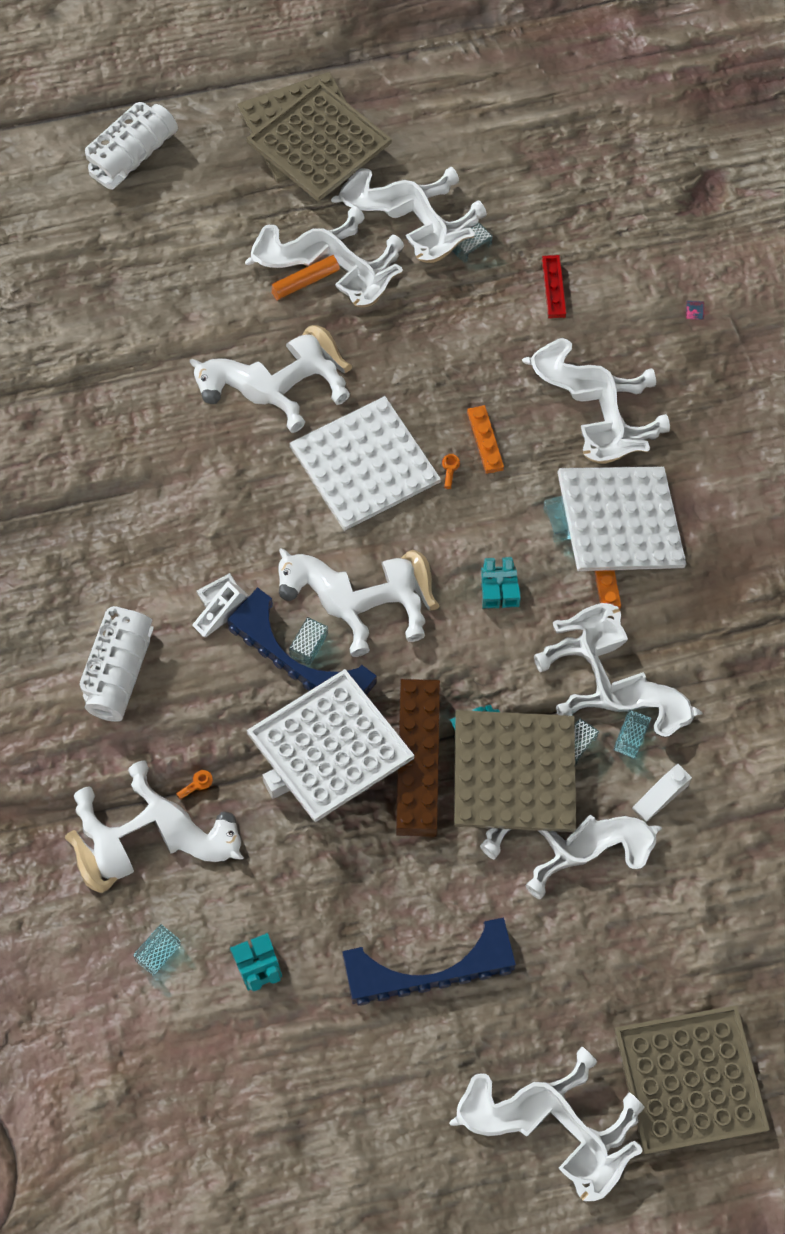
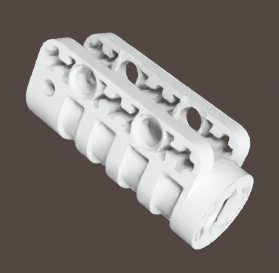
(130, 145)
(117, 661)

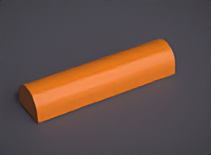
(305, 277)

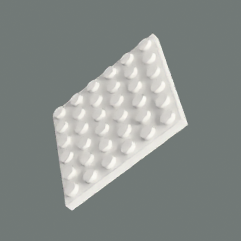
(364, 463)
(621, 518)
(330, 745)

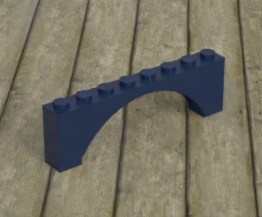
(253, 625)
(373, 981)

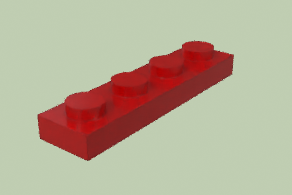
(553, 286)

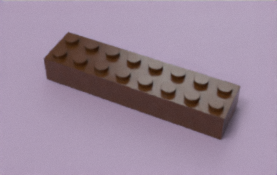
(419, 778)

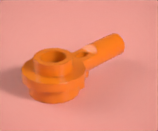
(450, 464)
(201, 780)

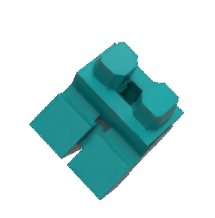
(502, 586)
(257, 972)

